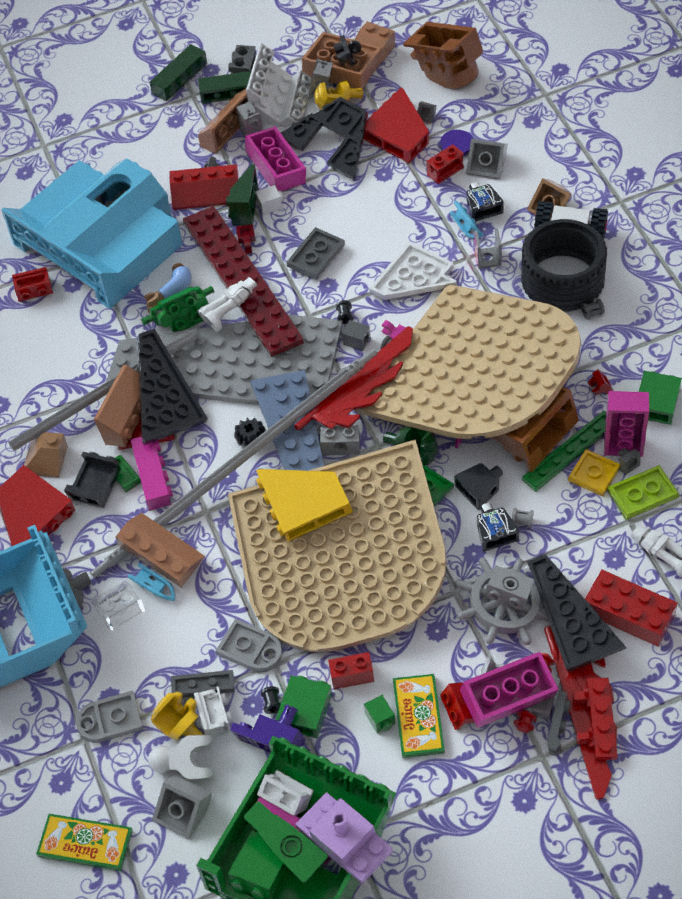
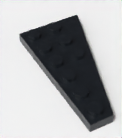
(575, 624)

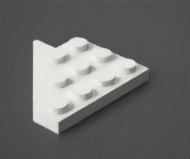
(413, 273)

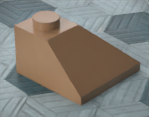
(549, 192)
(47, 454)

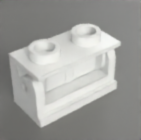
(212, 712)
(285, 792)

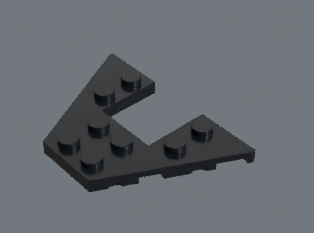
(343, 119)

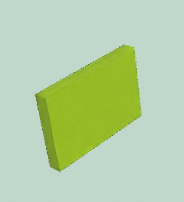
(643, 492)

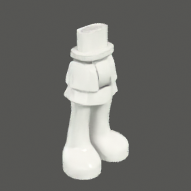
(232, 298)
(656, 543)

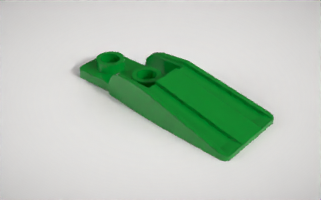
(286, 842)

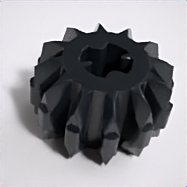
(248, 431)

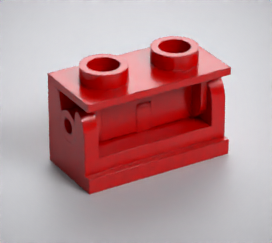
(445, 164)
(32, 284)
(351, 670)

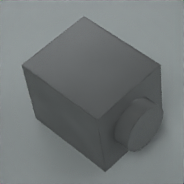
(356, 335)

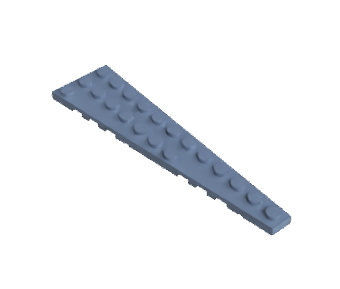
(276, 398)

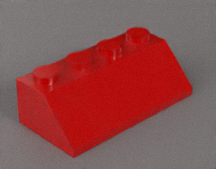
(202, 186)

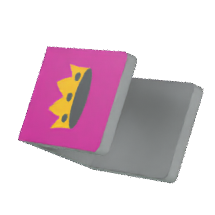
(495, 252)

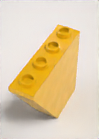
(302, 499)

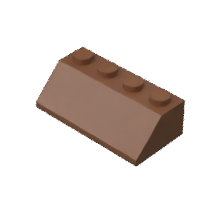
(223, 125)
(120, 409)
(159, 549)

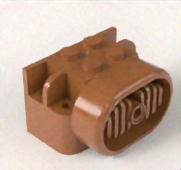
(446, 53)
(542, 431)

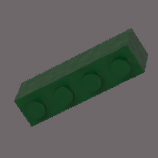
(178, 72)
(222, 87)

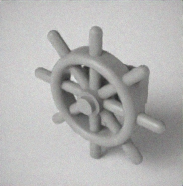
(509, 592)

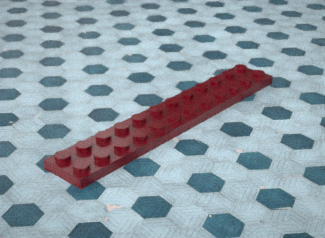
(233, 265)

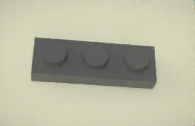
(202, 682)

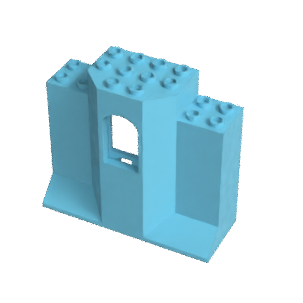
(97, 243)

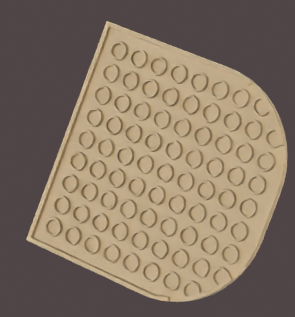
(479, 365)
(354, 574)

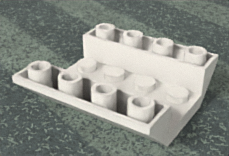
(275, 92)

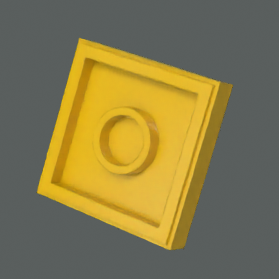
(594, 472)

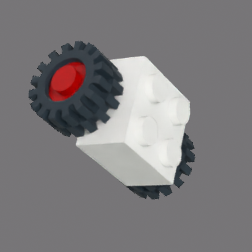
(546, 213)

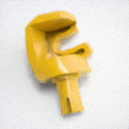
(343, 90)
(174, 718)

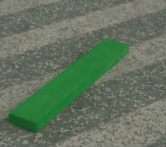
(566, 453)

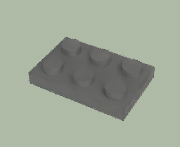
(315, 253)

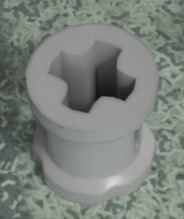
(522, 517)

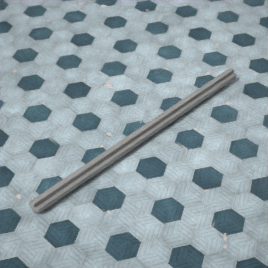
(89, 398)

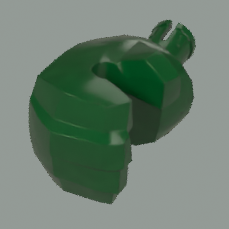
(425, 442)

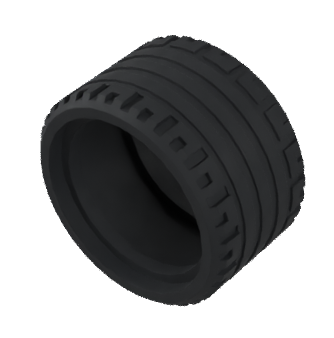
(564, 238)

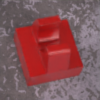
(601, 381)

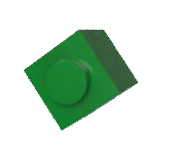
(379, 714)

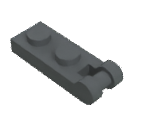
(558, 723)

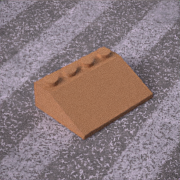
(355, 75)

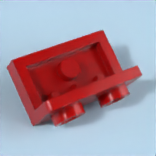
(456, 705)

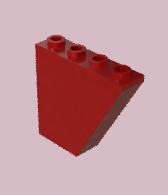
(397, 128)
(32, 501)

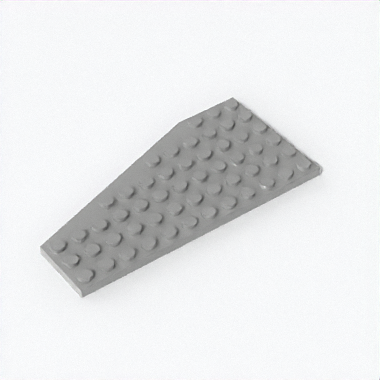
(226, 360)

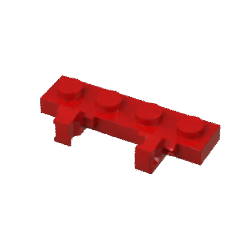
(602, 732)

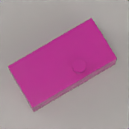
(275, 159)
(626, 422)
(508, 689)

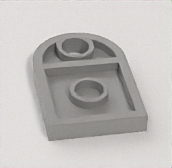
(248, 647)
(110, 718)

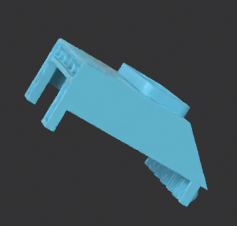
(46, 603)

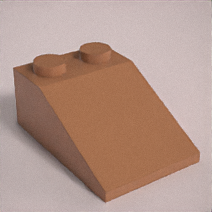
(378, 36)

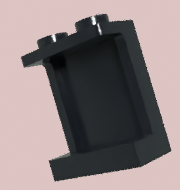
(94, 480)

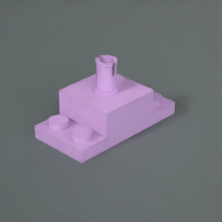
(345, 836)

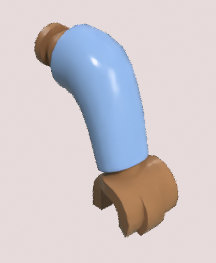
(180, 280)

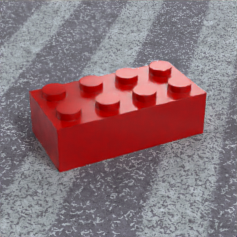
(631, 607)

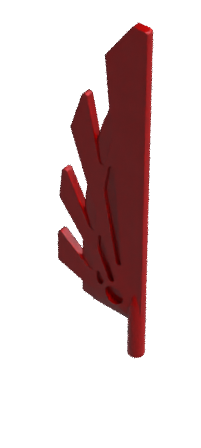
(353, 393)
(580, 715)

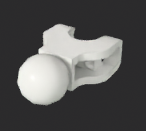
(182, 758)

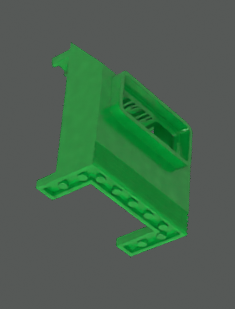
(319, 774)

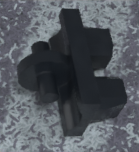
(345, 51)

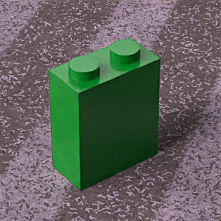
(662, 395)
(311, 701)
(256, 869)

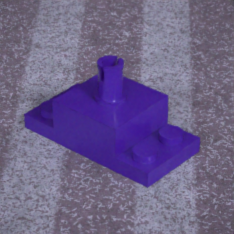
(266, 728)

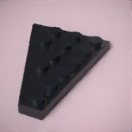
(165, 397)

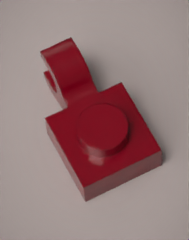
(246, 235)

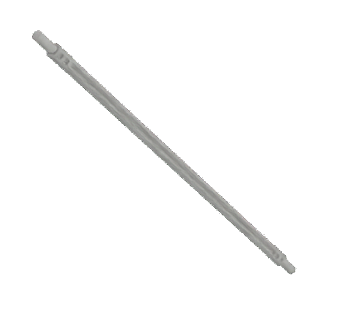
(246, 453)

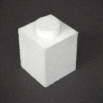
(269, 199)

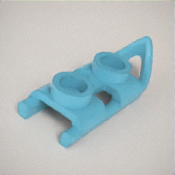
(469, 224)
(156, 587)

